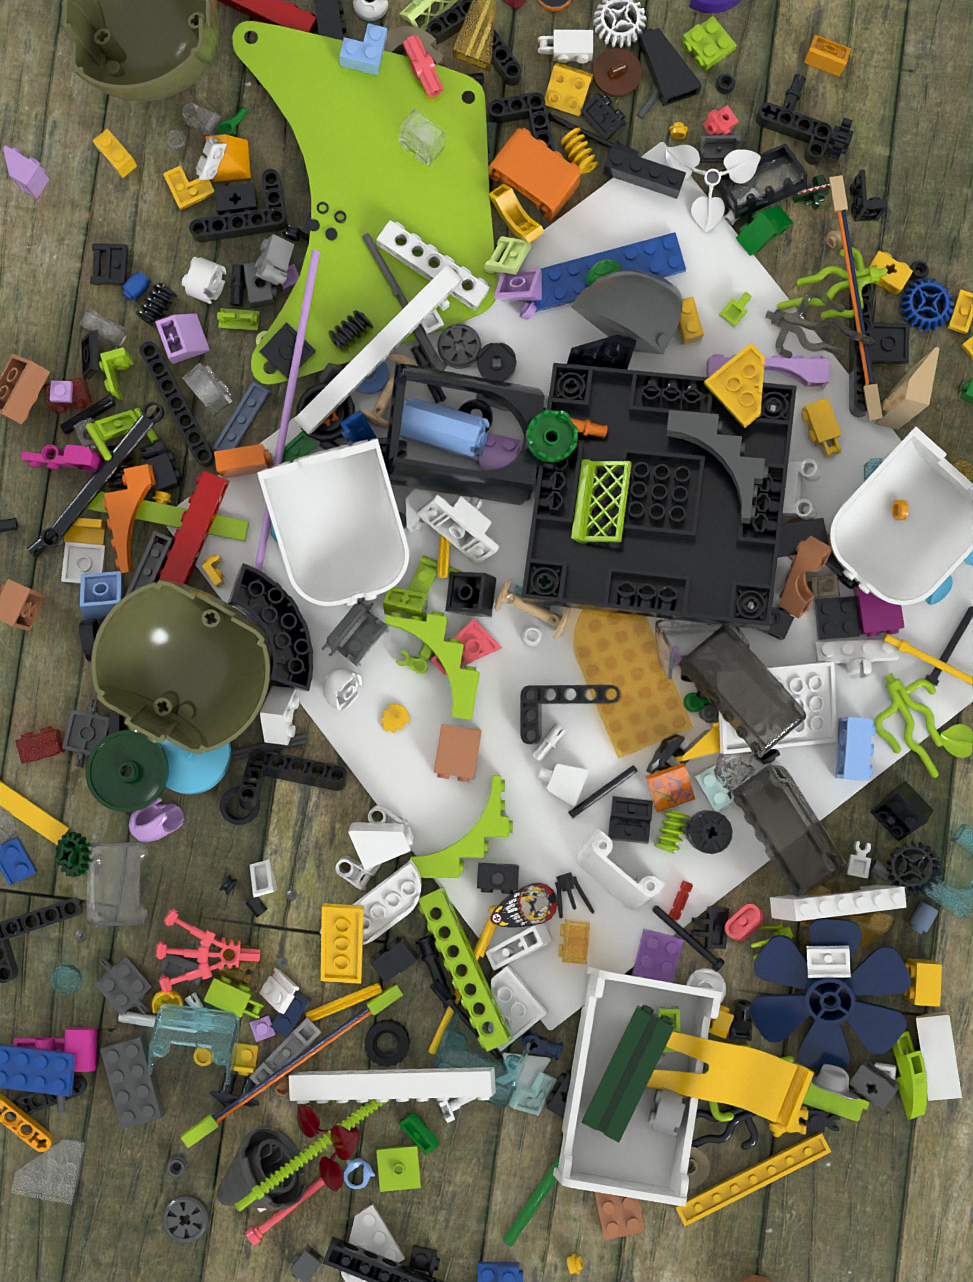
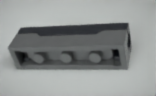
(152, 561)

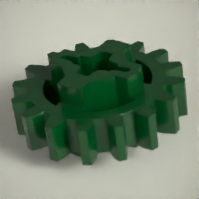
(73, 854)

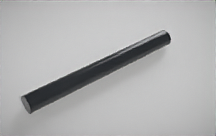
(603, 791)

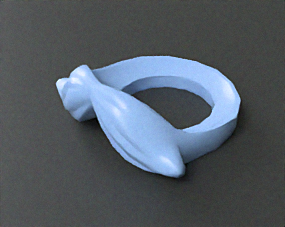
(352, 1164)

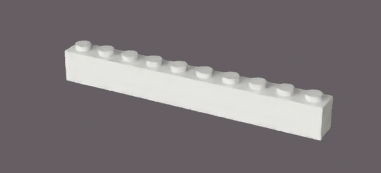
(392, 1084)

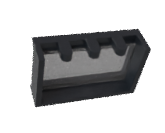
(775, 179)

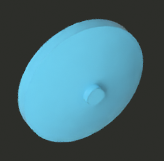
(195, 772)

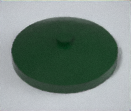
(127, 771)

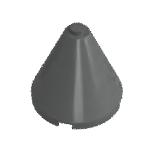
(256, 1159)

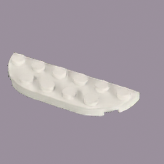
(390, 901)

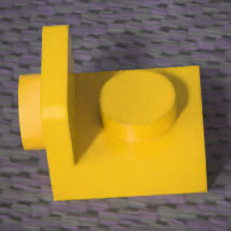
(214, 573)
(246, 1058)

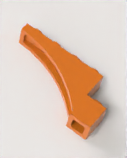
(123, 509)

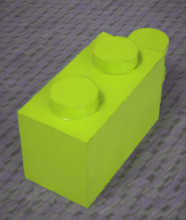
(232, 997)

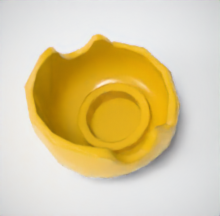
(166, 998)

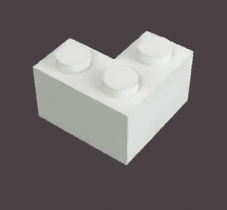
(278, 714)

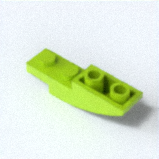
(913, 1076)

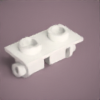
(208, 166)

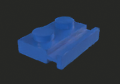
(15, 861)

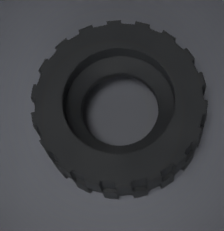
(376, 1054)

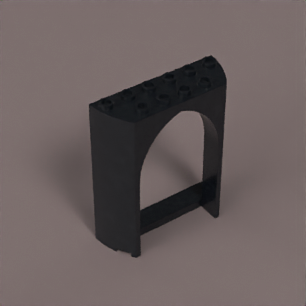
(507, 484)

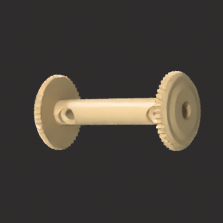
(385, 398)
(533, 609)

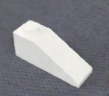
(519, 946)

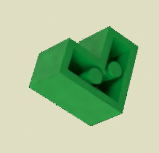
(765, 227)

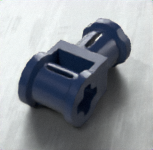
(542, 1045)

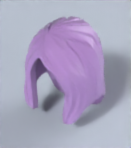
(155, 821)

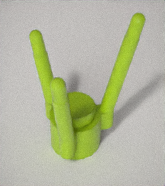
(780, 930)

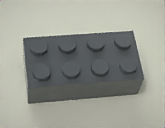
(133, 1090)

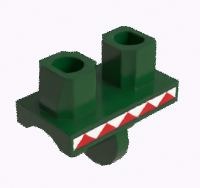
(814, 194)

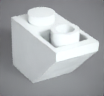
(414, 502)

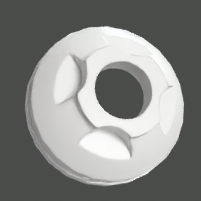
(370, 11)

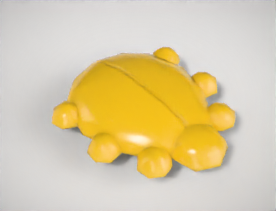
(395, 717)

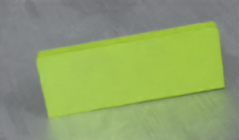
(835, 1103)

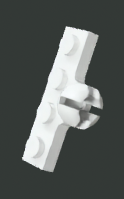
(856, 654)

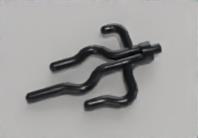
(739, 1116)

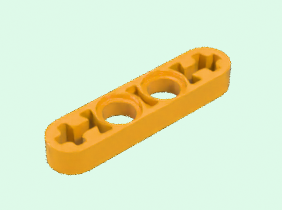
(22, 1119)

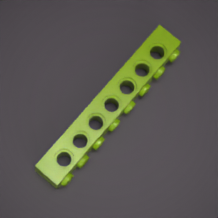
(466, 956)

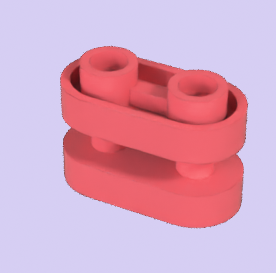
(744, 922)

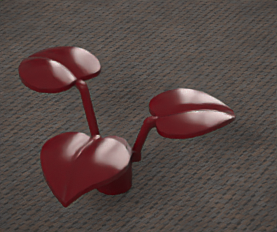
(343, 1141)

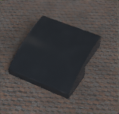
(630, 820)

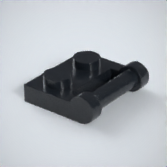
(115, 264)

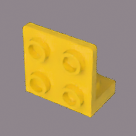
(567, 88)

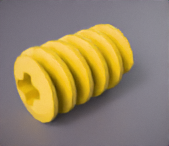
(577, 152)

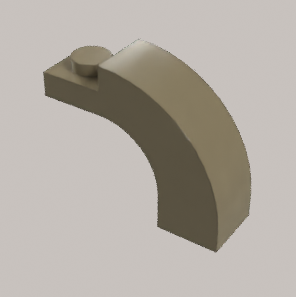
(399, 34)

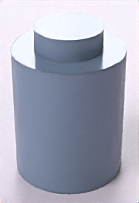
(923, 917)

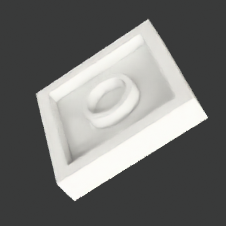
(82, 559)

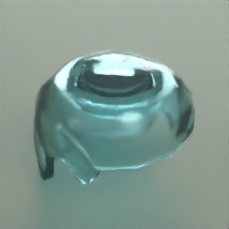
(66, 978)

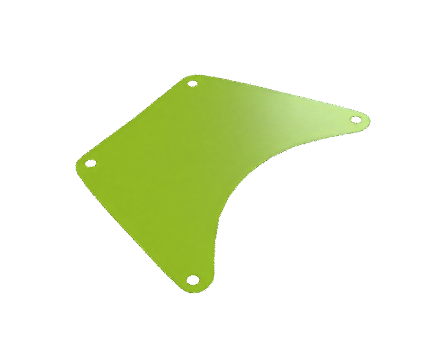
(357, 166)

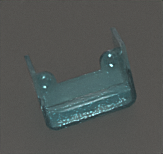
(195, 1028)
(455, 1055)

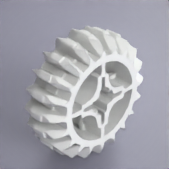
(629, 30)

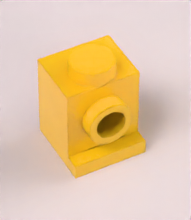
(723, 1022)

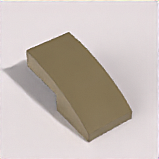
(823, 585)

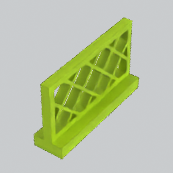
(585, 504)

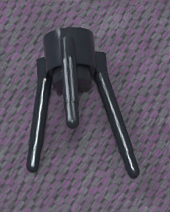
(566, 883)

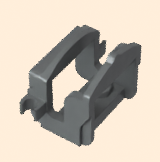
(362, 639)

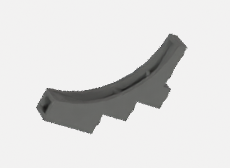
(705, 431)

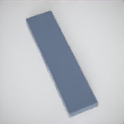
(242, 417)

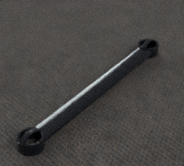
(102, 475)

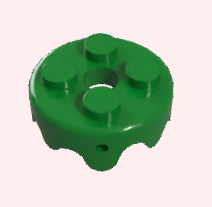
(564, 429)

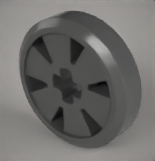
(447, 348)
(187, 1231)

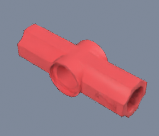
(423, 66)

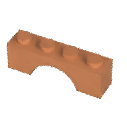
(796, 595)

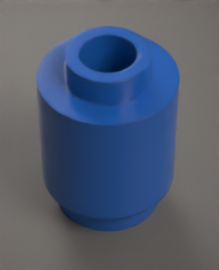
(135, 286)

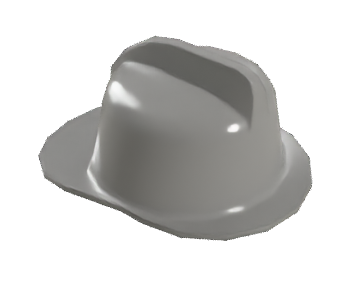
(834, 1080)

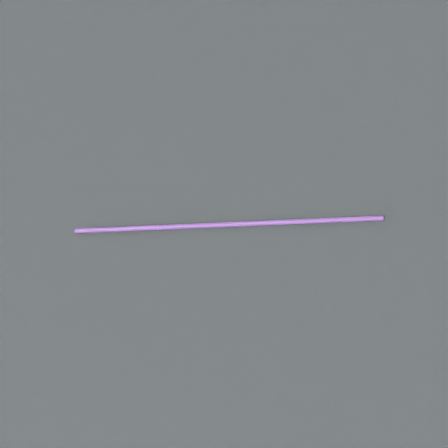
(289, 397)

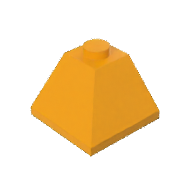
(236, 160)

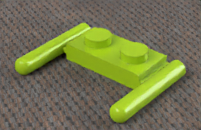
(113, 427)
(425, 576)

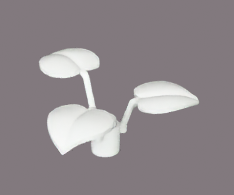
(740, 166)

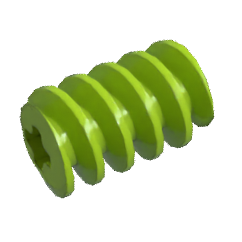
(672, 830)

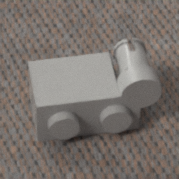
(274, 259)

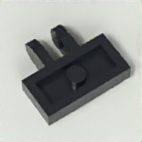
(715, 927)

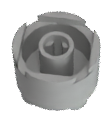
(667, 1112)

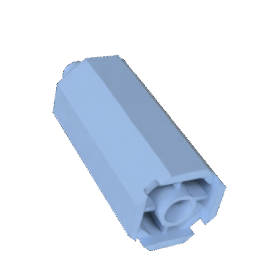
(443, 428)

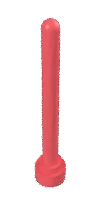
(256, 1233)

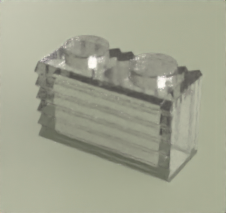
(107, 329)

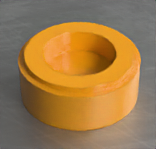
(900, 510)

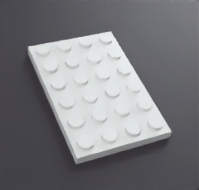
(814, 691)

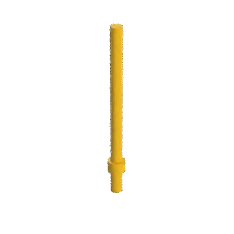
(904, 646)

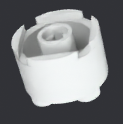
(204, 280)

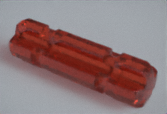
(680, 900)

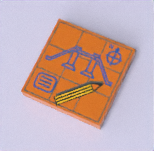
(670, 787)

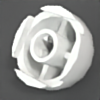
(341, 687)

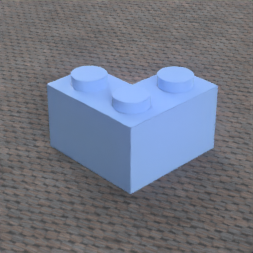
(365, 55)

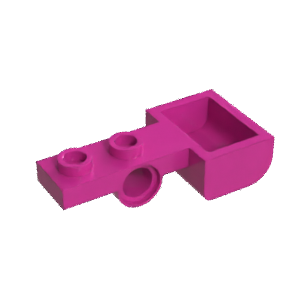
(71, 457)
(77, 1040)

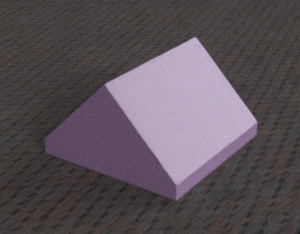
(520, 287)

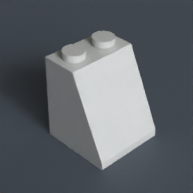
(380, 841)

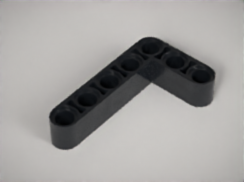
(448, 29)
(526, 112)
(247, 217)
(560, 698)
(287, 773)
(24, 926)

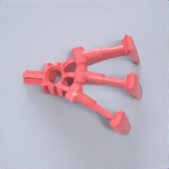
(202, 953)

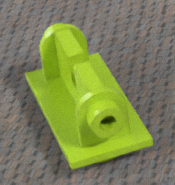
(238, 319)

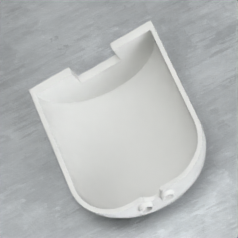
(337, 523)
(914, 555)

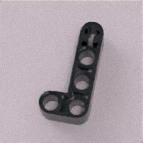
(792, 129)

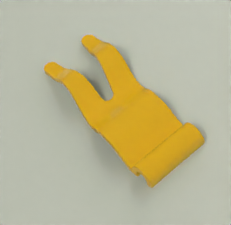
(738, 1078)

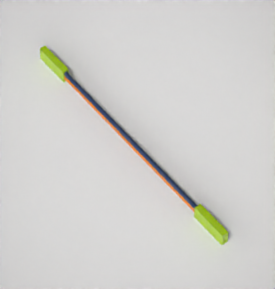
(209, 1123)

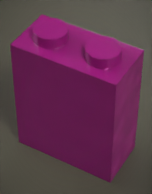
(877, 615)

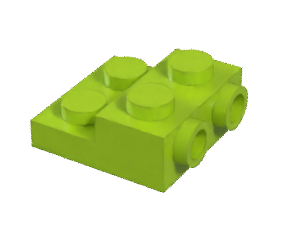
(708, 43)

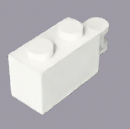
(568, 45)

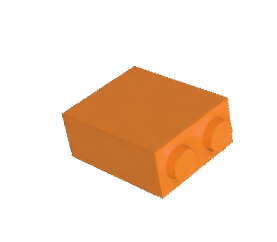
(242, 460)

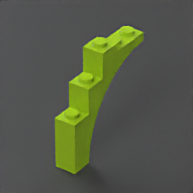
(432, 632)
(491, 824)

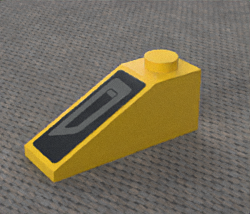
(705, 744)

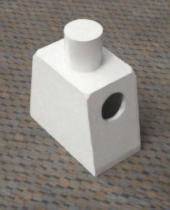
(564, 781)

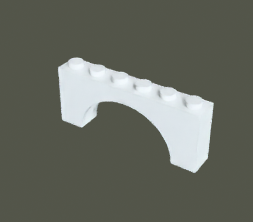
(865, 900)

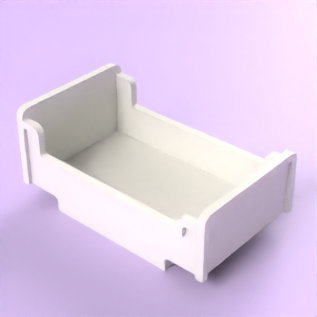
(646, 1160)

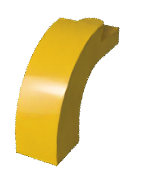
(514, 215)

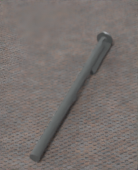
(419, 333)

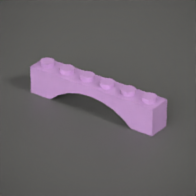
(808, 371)

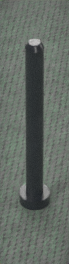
(933, 677)
(716, 963)

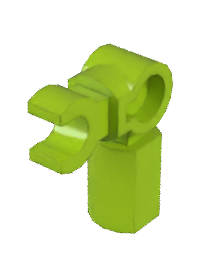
(416, 664)

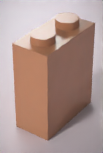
(457, 752)

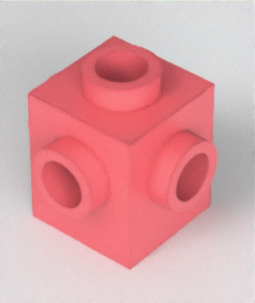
(720, 121)

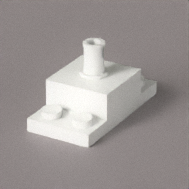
(461, 525)

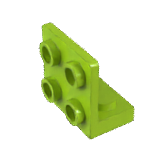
(113, 360)

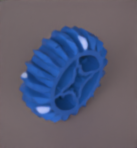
(916, 289)

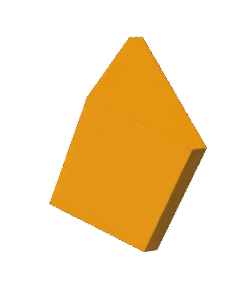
(827, 55)

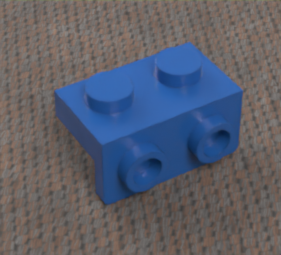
(357, 428)

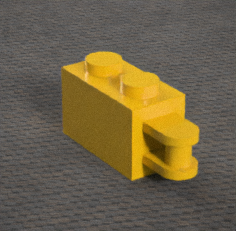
(822, 426)

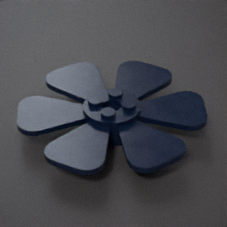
(825, 1043)

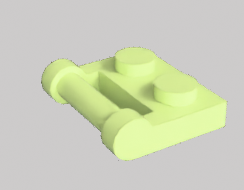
(512, 258)

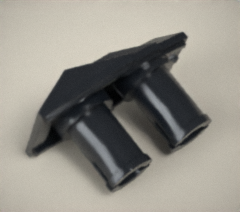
(667, 748)
(226, 1097)

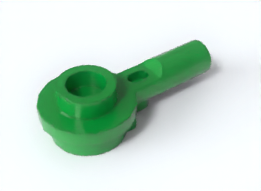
(228, 127)
(693, 704)

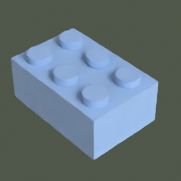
(855, 748)

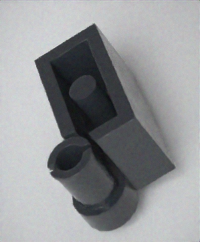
(161, 459)

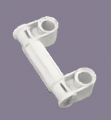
(357, 869)

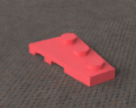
(476, 645)

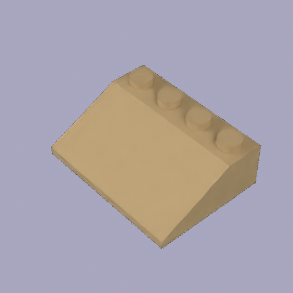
(910, 393)

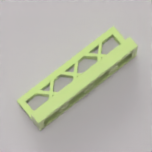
(418, 7)

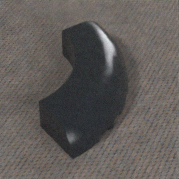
(281, 623)

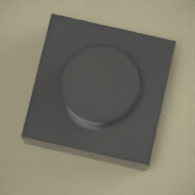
(330, 372)

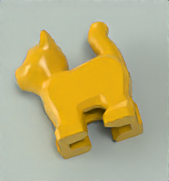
(778, 1129)

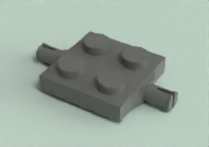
(85, 731)
(124, 986)

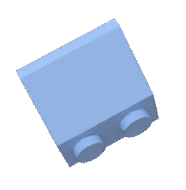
(100, 593)

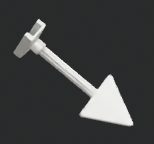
(532, 1067)

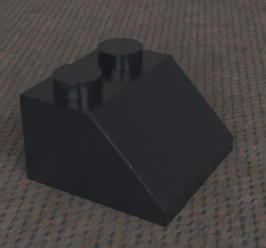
(471, 594)

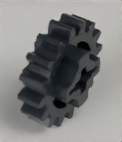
(840, 139)

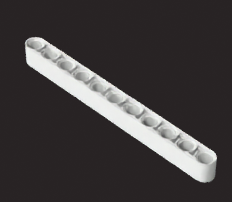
(378, 349)

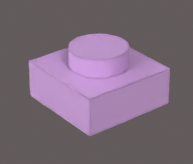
(61, 391)
(262, 1029)

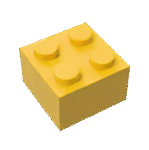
(925, 982)

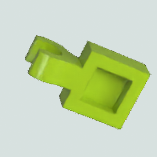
(735, 310)

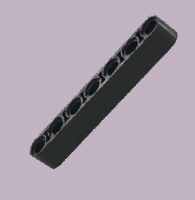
(855, 375)
(171, 397)

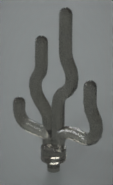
(789, 322)

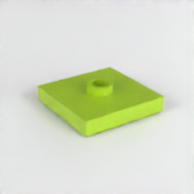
(398, 1168)

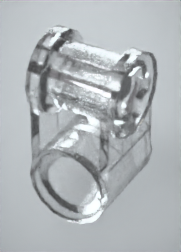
(204, 120)

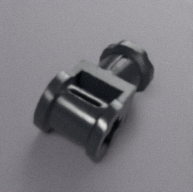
(741, 1024)

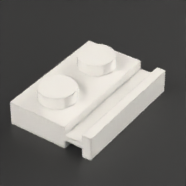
(828, 961)
(279, 991)

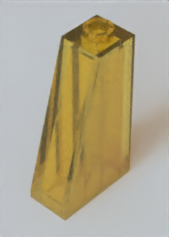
(476, 36)

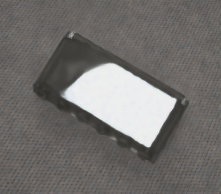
(742, 690)
(789, 830)

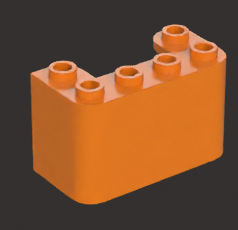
(536, 172)

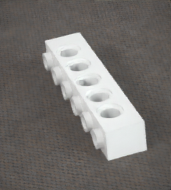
(395, 231)

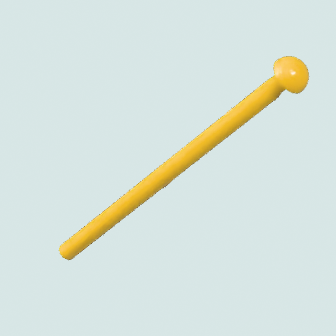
(479, 950)

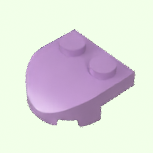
(498, 452)

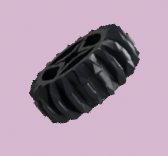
(907, 873)

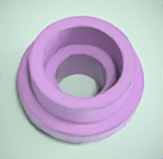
(527, 310)

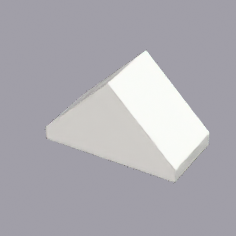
(262, 878)

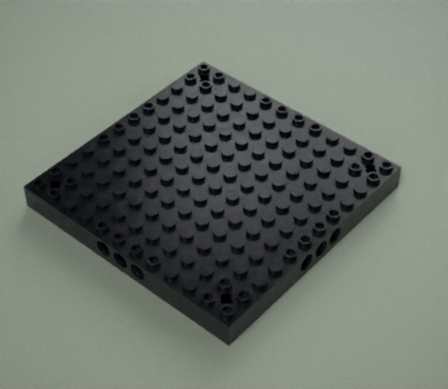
(682, 521)

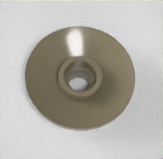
(700, 1167)

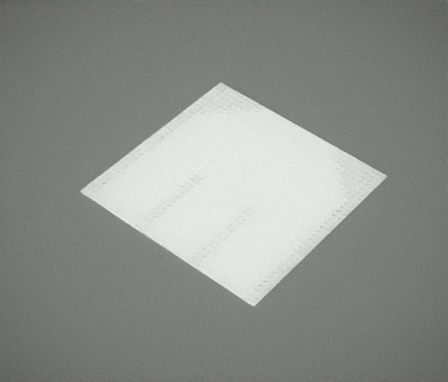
(545, 838)

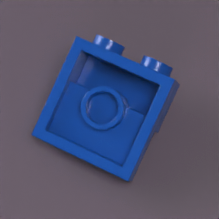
(499, 1272)

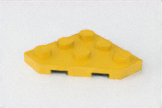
(740, 384)

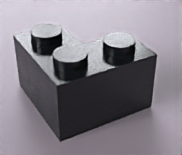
(395, 959)

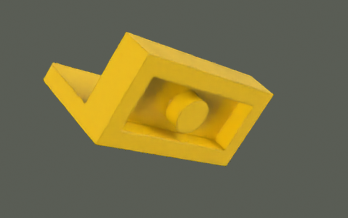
(87, 532)

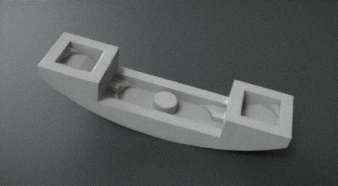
(287, 1050)

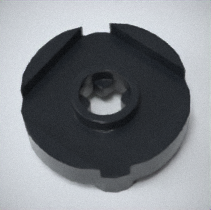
(496, 351)

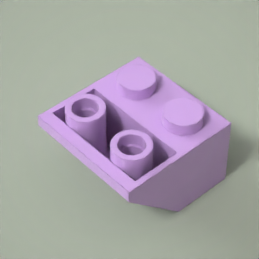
(25, 172)
(182, 337)

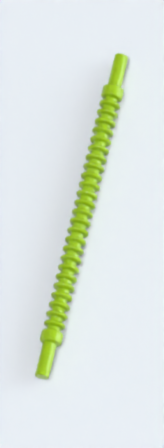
(258, 1191)

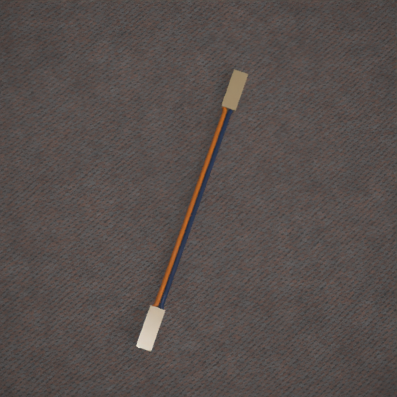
(840, 205)

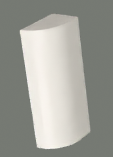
(938, 1056)

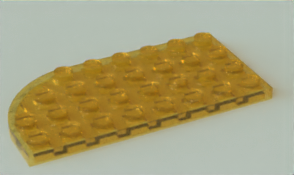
(624, 654)

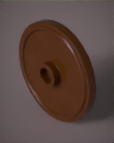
(617, 72)

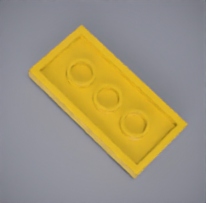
(342, 943)

